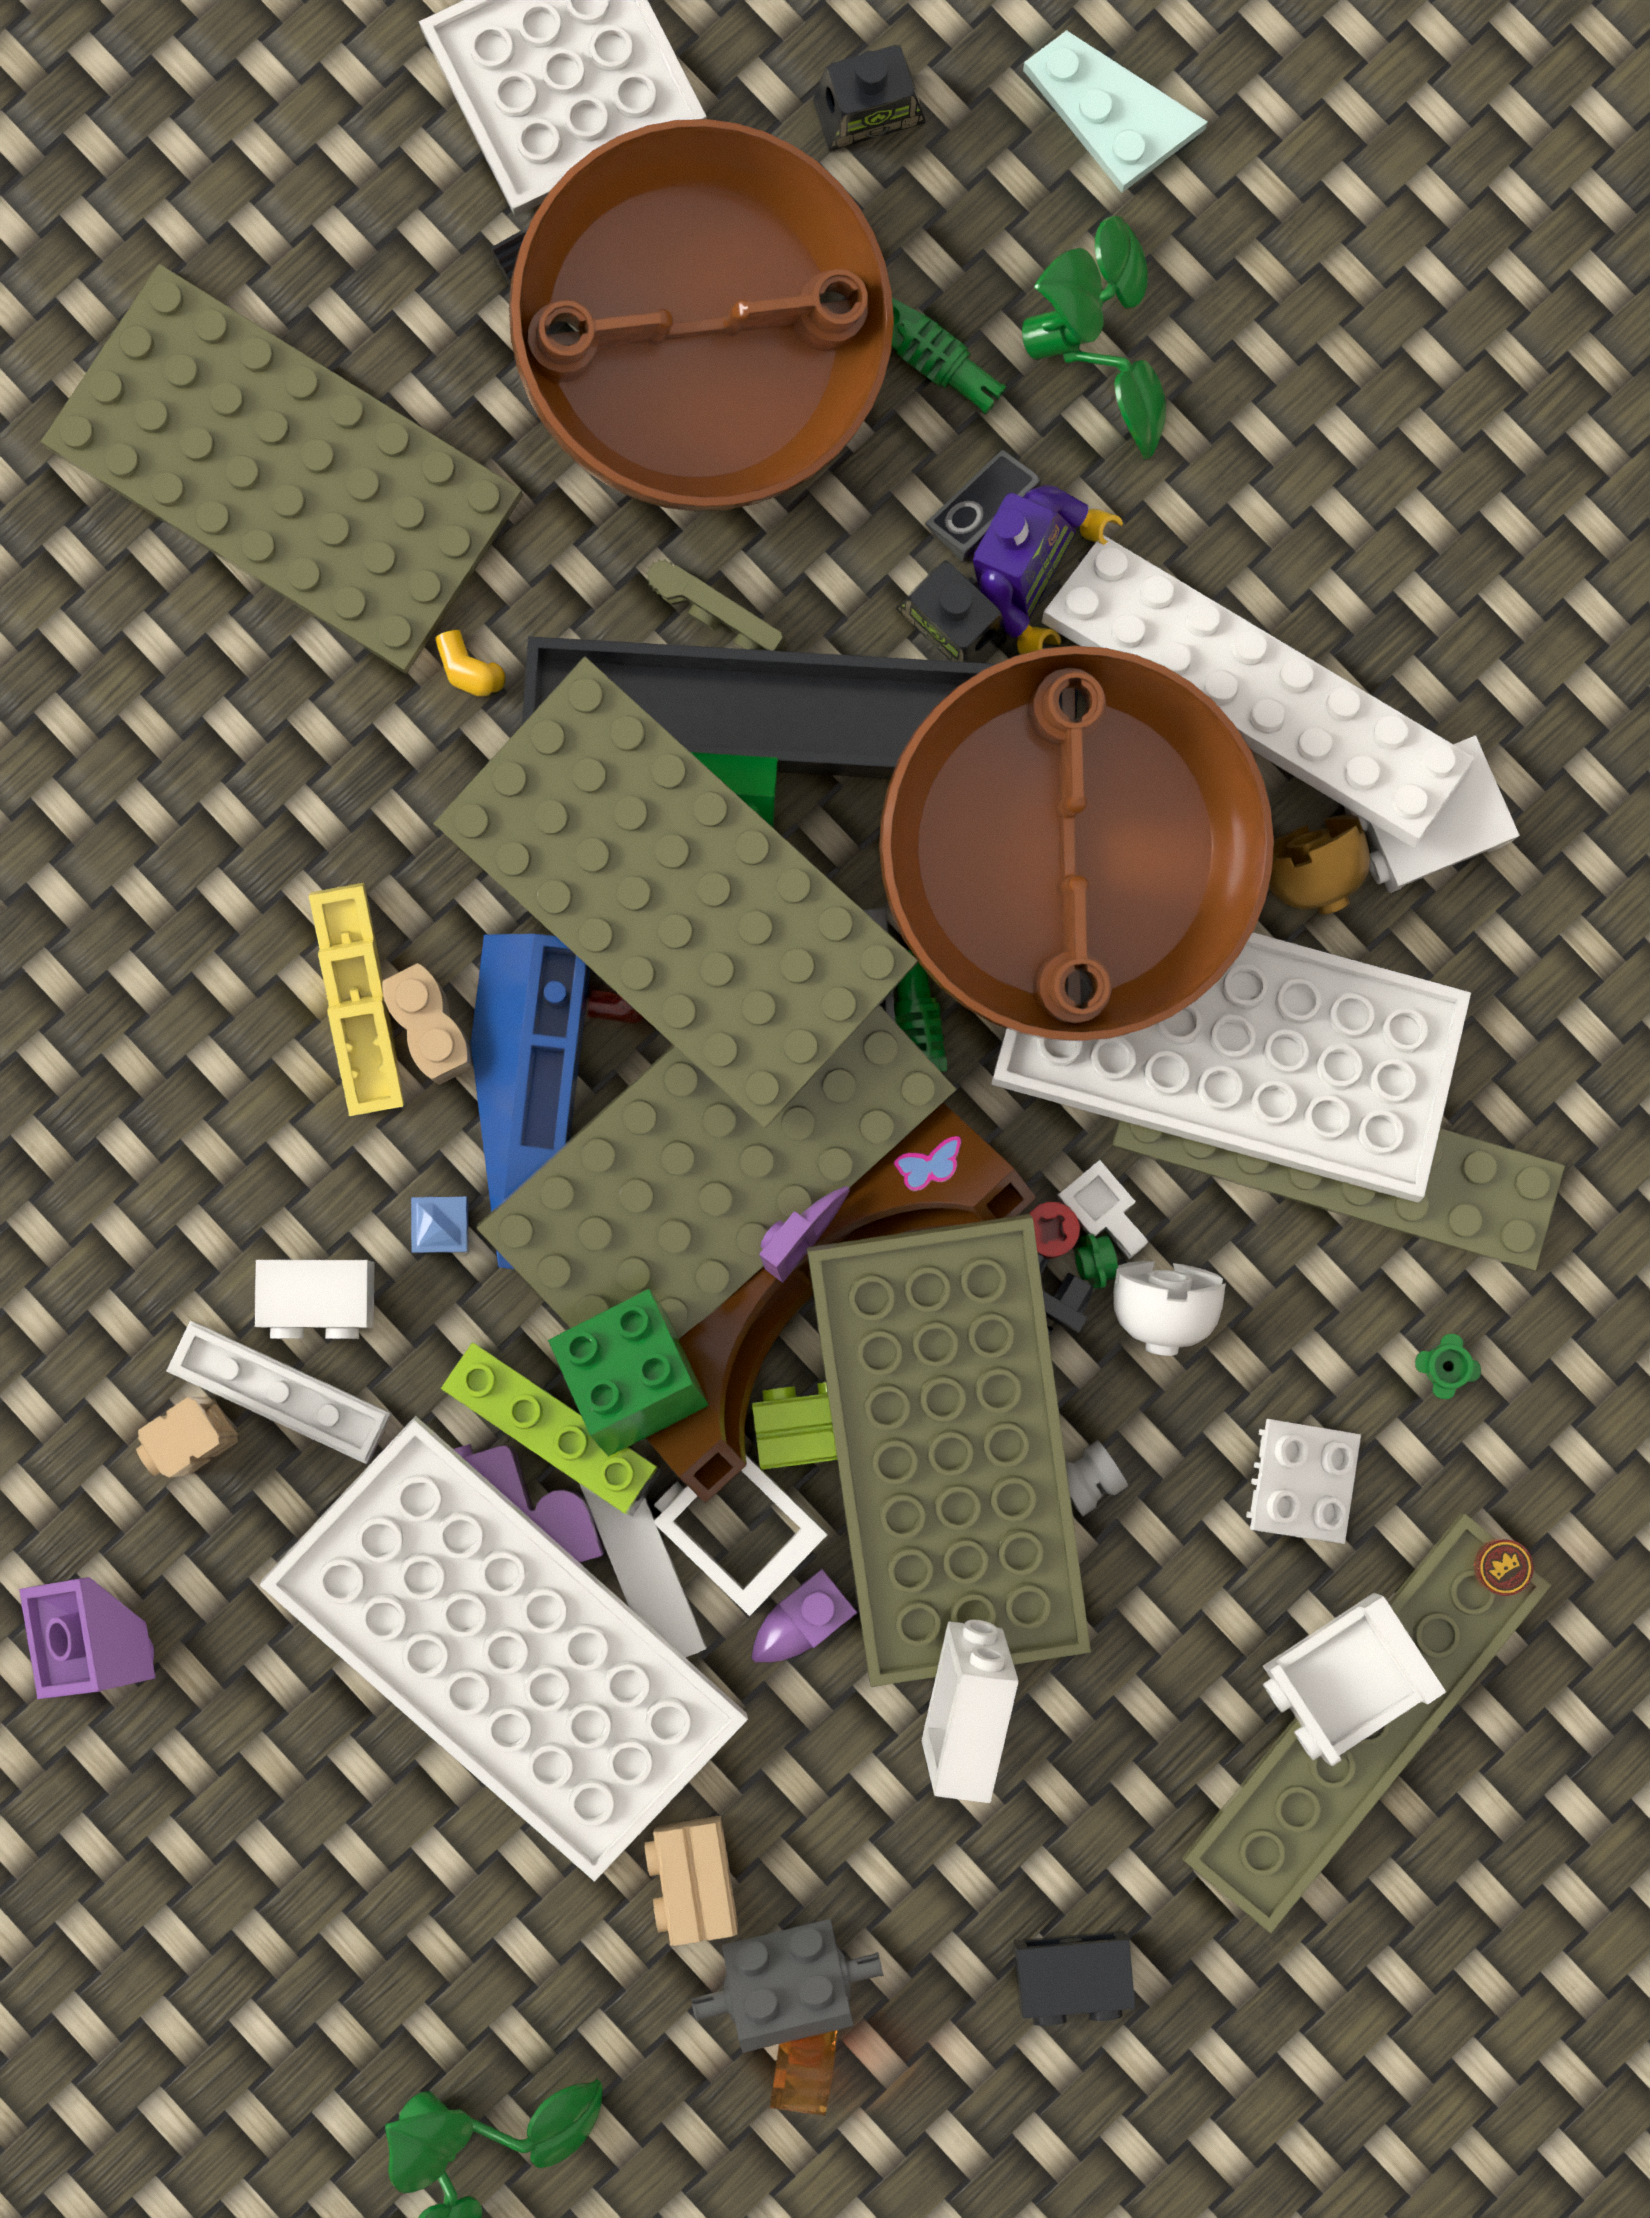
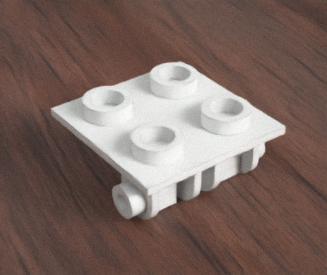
(1304, 1481)

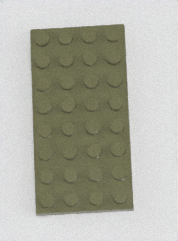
(282, 468)
(675, 892)
(686, 1184)
(949, 1443)

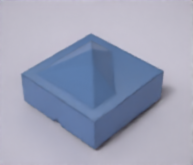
(439, 1225)

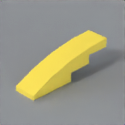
(356, 999)

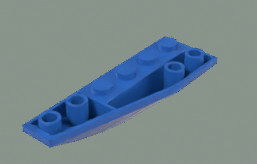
(526, 1054)

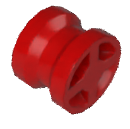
(1050, 1231)

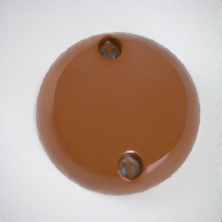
(699, 315)
(1076, 844)

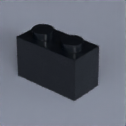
(1074, 1977)

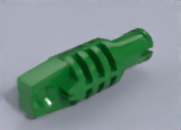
(941, 357)
(920, 1015)

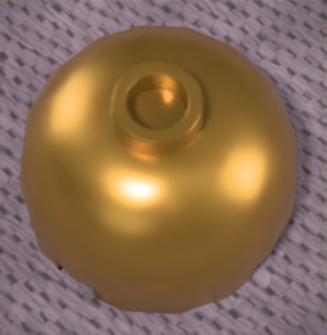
(1320, 865)

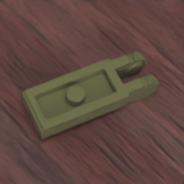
(713, 608)

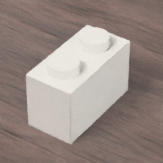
(314, 1295)

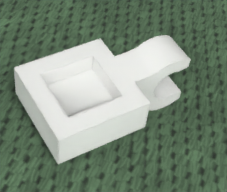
(1101, 1205)

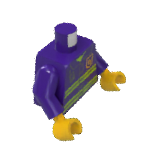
(1024, 552)

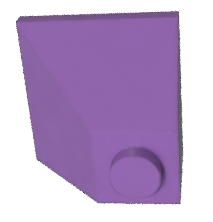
(83, 1639)

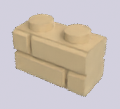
(185, 1437)
(693, 1881)

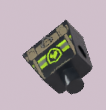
(870, 98)
(954, 616)

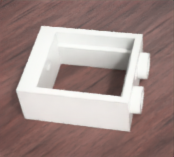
(779, 1566)
(969, 1711)

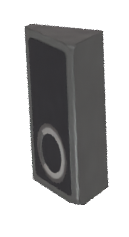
(970, 511)

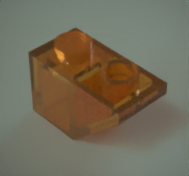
(804, 2074)

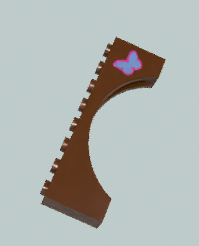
(927, 1181)

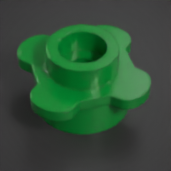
(1096, 1260)
(1463, 1369)

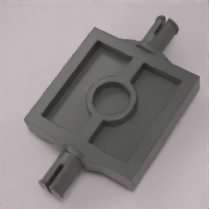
(787, 1985)

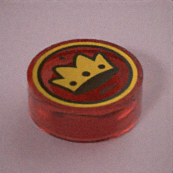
(1503, 1567)

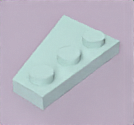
(1110, 109)

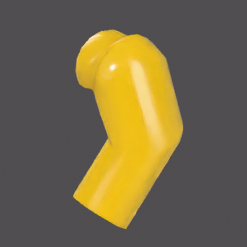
(467, 672)

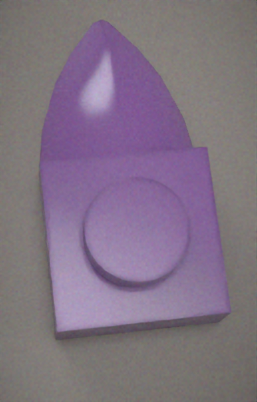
(788, 1242)
(802, 1620)

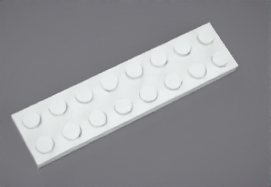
(1272, 693)

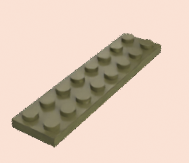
(1474, 1199)
(1300, 1810)

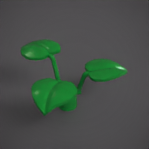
(1074, 290)
(432, 2135)

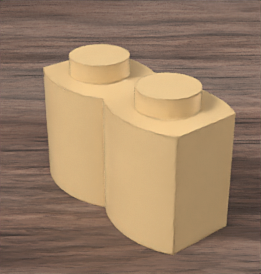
(432, 1036)

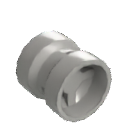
(1093, 1477)

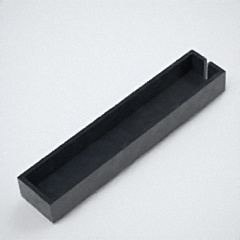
(794, 706)

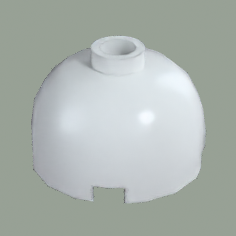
(1167, 1306)

